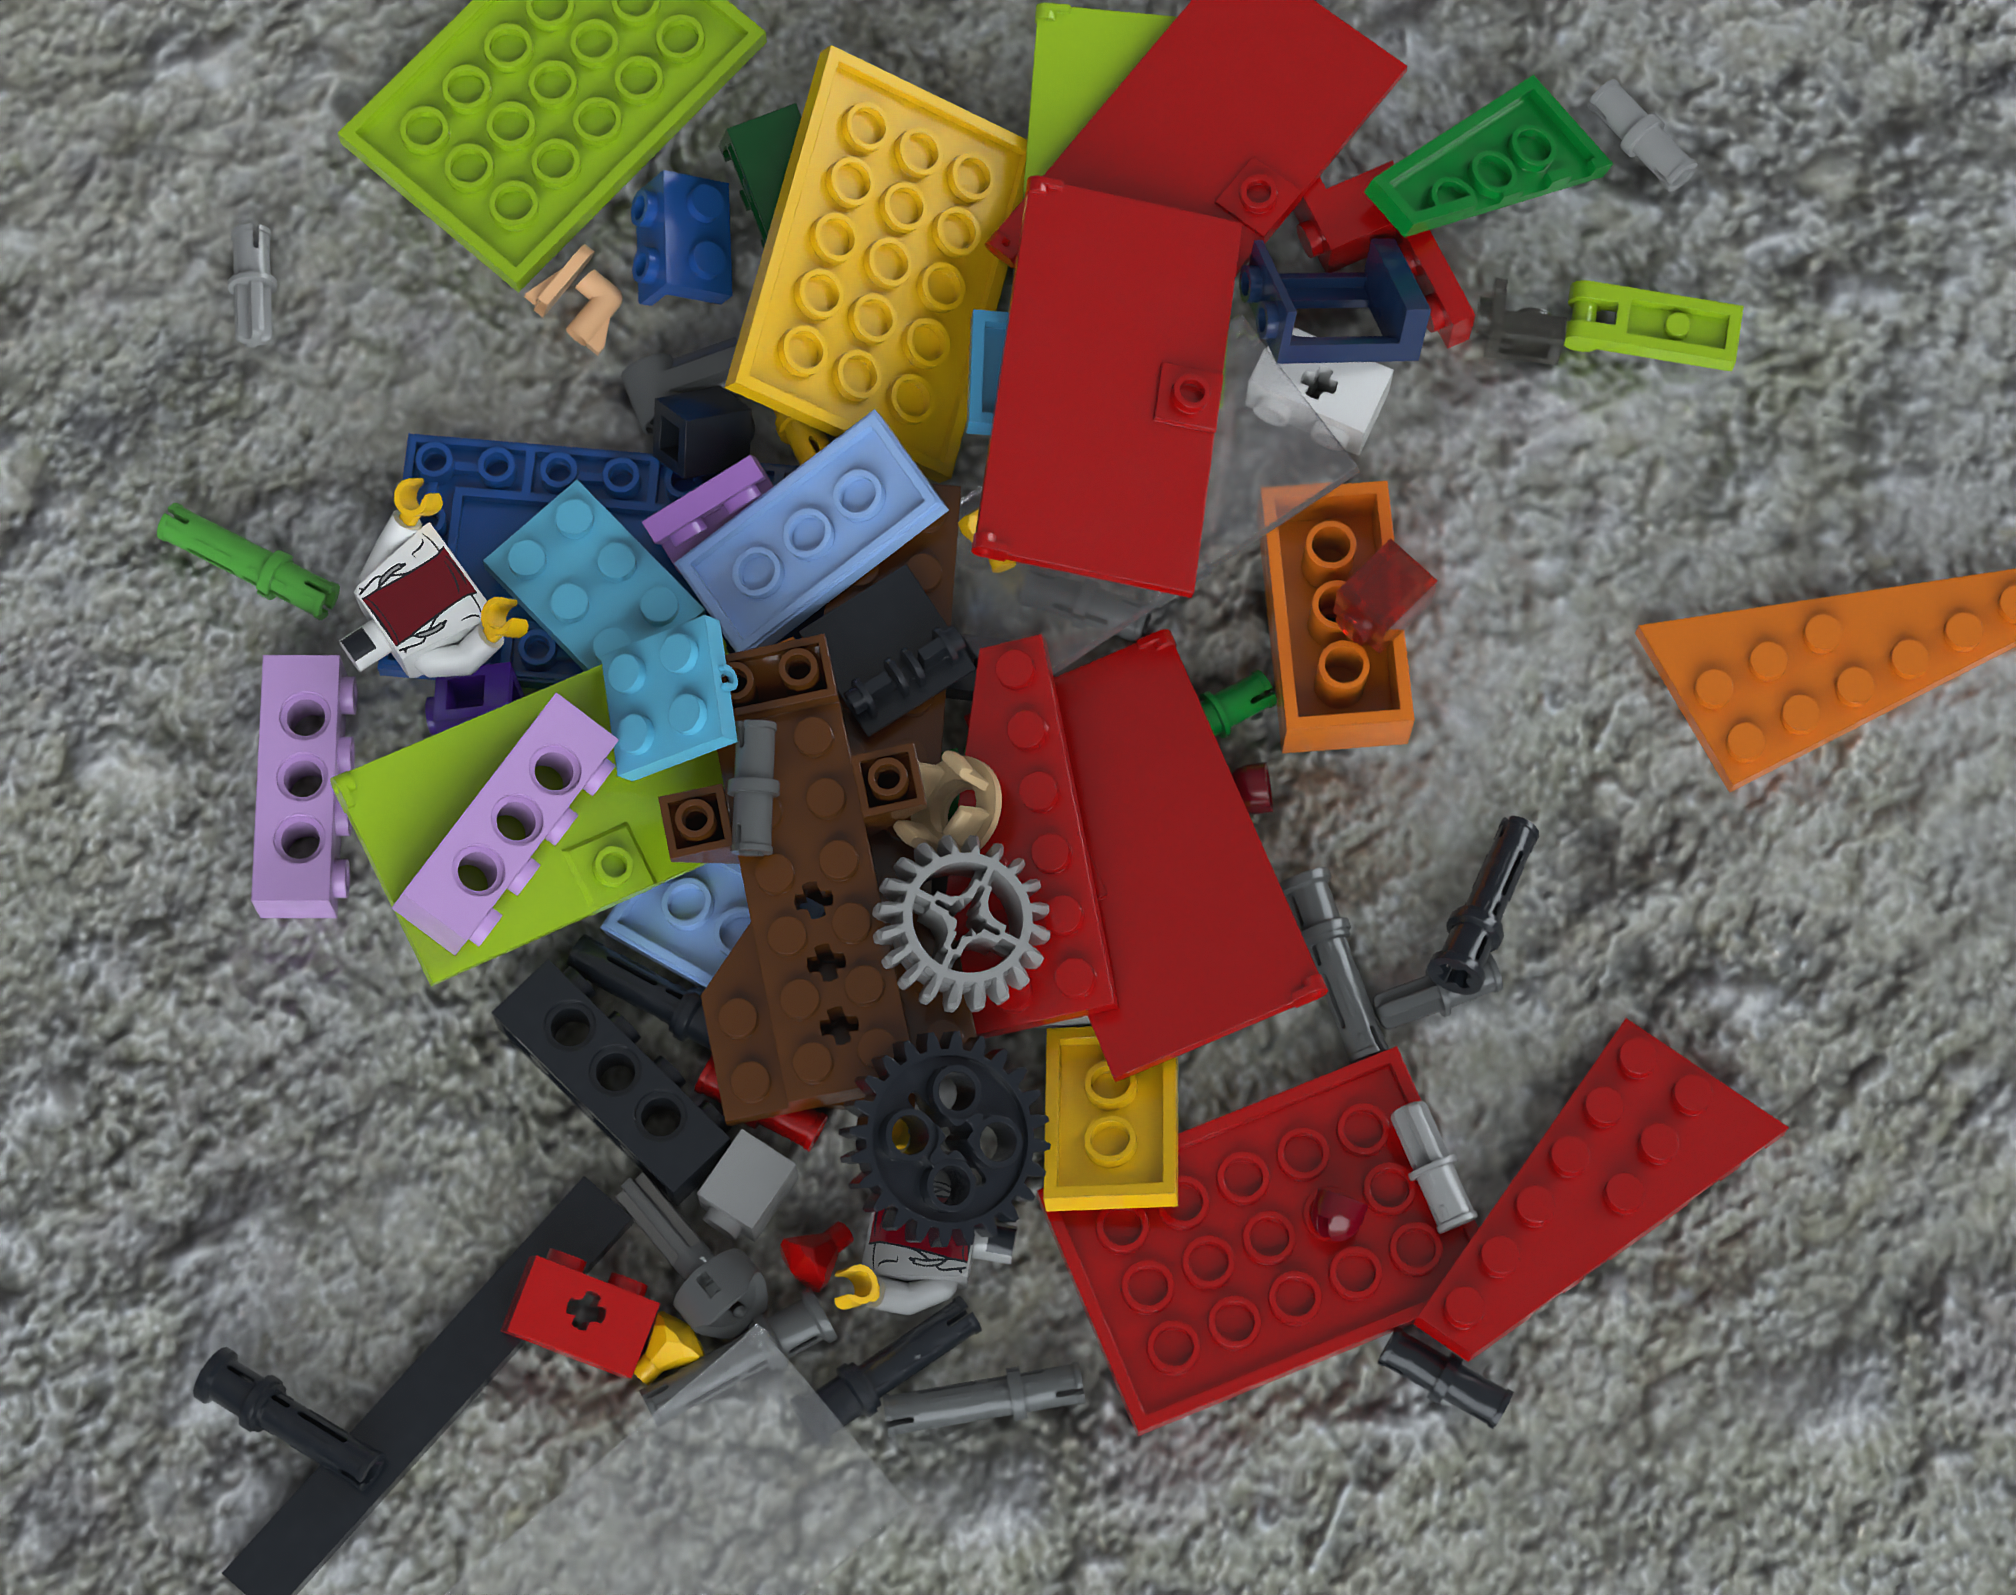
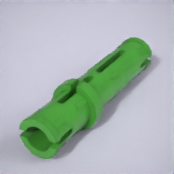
(270, 572)

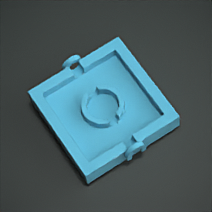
(669, 698)

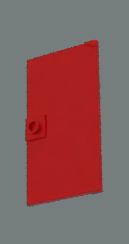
(1228, 116)
(1108, 388)
(1175, 863)

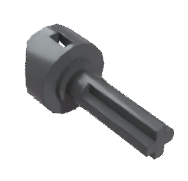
(710, 1280)

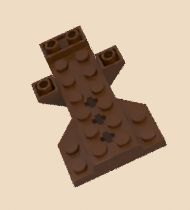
(764, 1001)

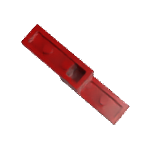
(1339, 228)

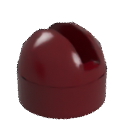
(1255, 787)
(1336, 1215)

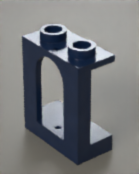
(1384, 287)

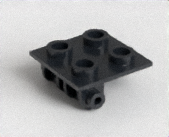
(890, 650)

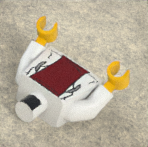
(423, 600)

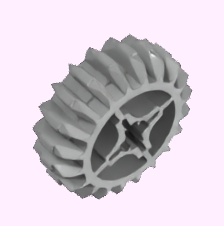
(938, 915)

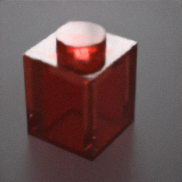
(1383, 597)

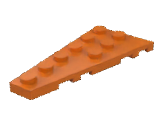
(1806, 671)

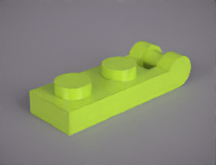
(1654, 325)

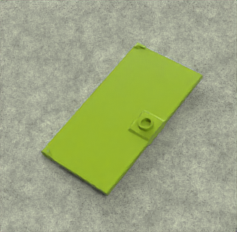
(607, 855)

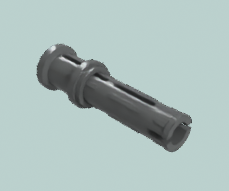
(1326, 940)
(791, 1329)

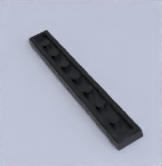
(420, 1404)

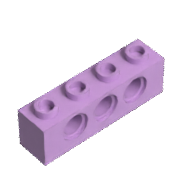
(289, 692)
(557, 739)

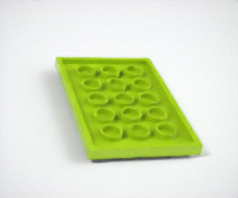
(543, 114)

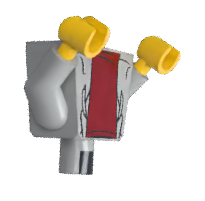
(914, 1275)

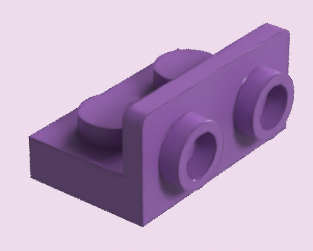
(707, 508)

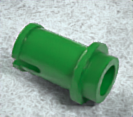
(1237, 702)

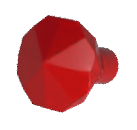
(815, 1255)

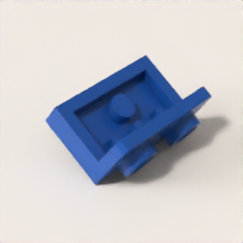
(682, 239)

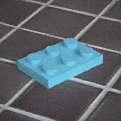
(588, 579)

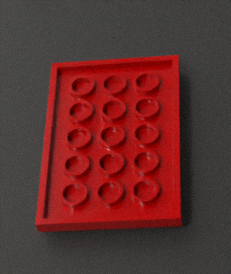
(1235, 1275)

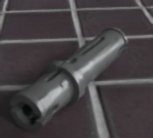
(984, 1399)

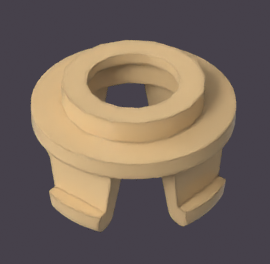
(941, 786)

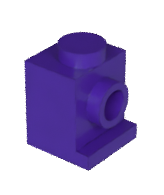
(467, 697)

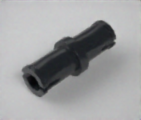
(1445, 1377)

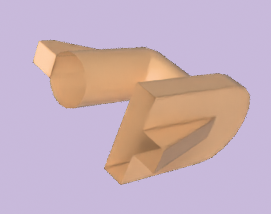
(593, 320)

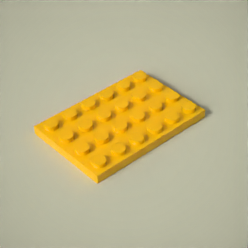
(879, 261)

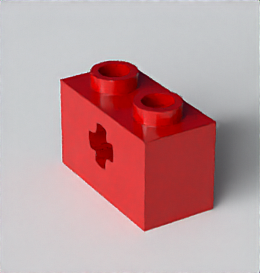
(607, 1344)

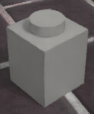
(746, 1187)

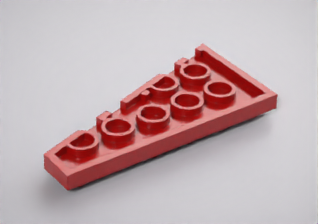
(1023, 740)
(1611, 1168)

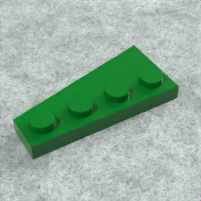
(1488, 161)

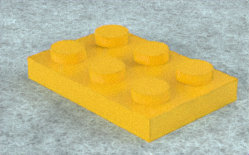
(1107, 1138)

